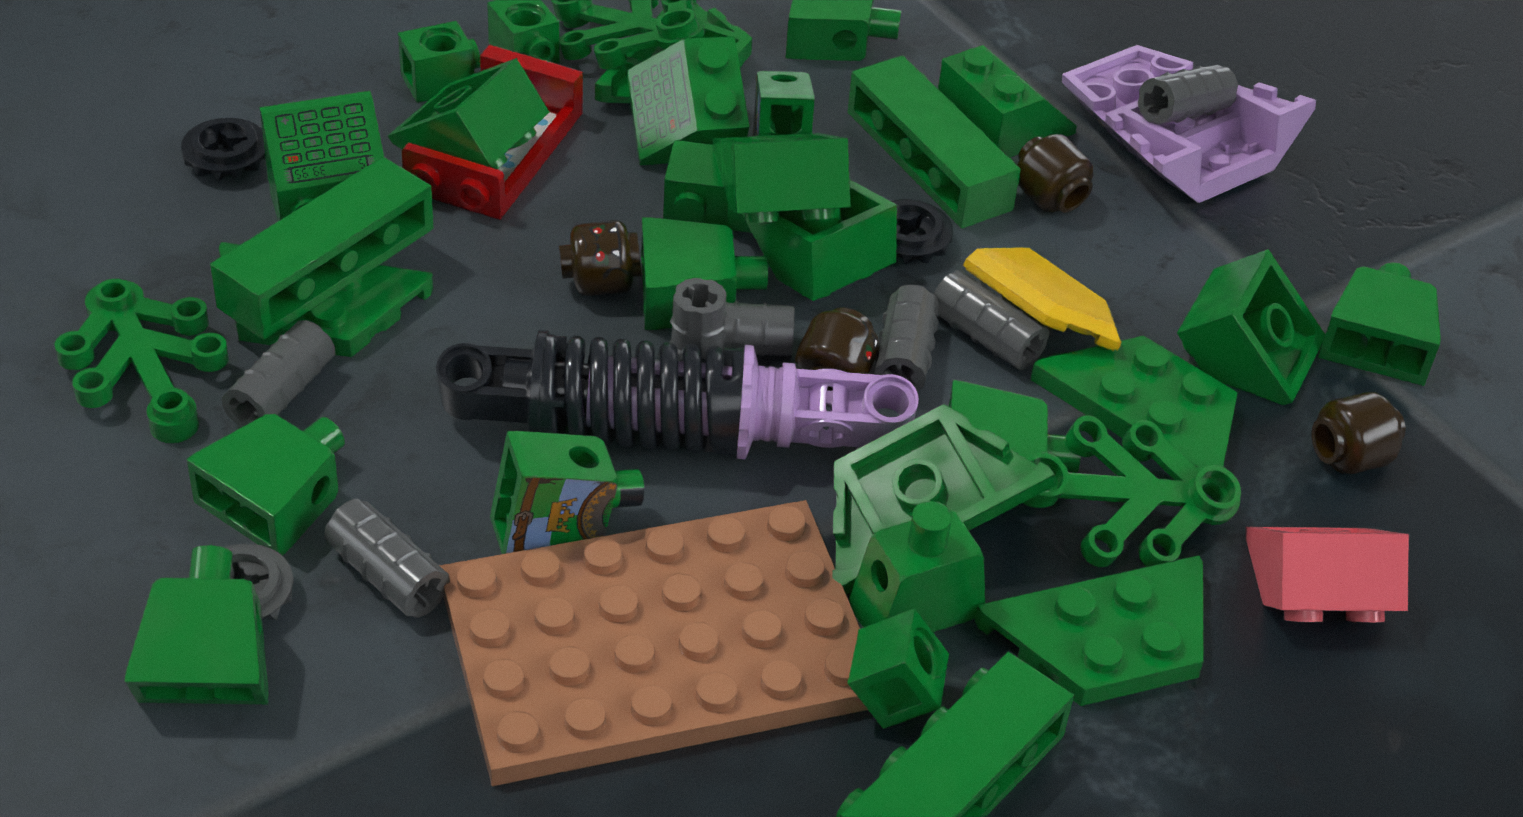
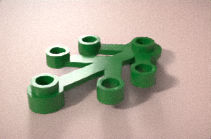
(672, 26)
(119, 307)
(1139, 490)

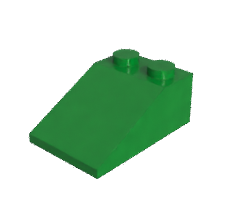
(784, 175)

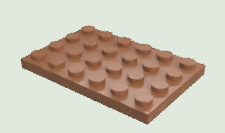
(651, 640)

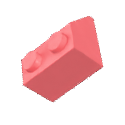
(1330, 571)

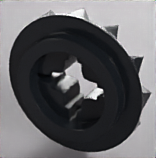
(239, 136)
(933, 226)

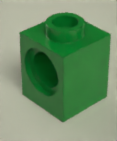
(524, 28)
(435, 57)
(898, 668)

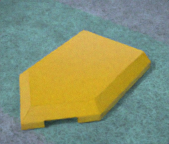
(1045, 292)

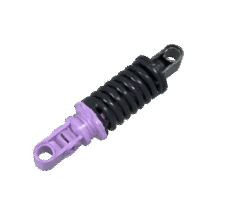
(669, 398)

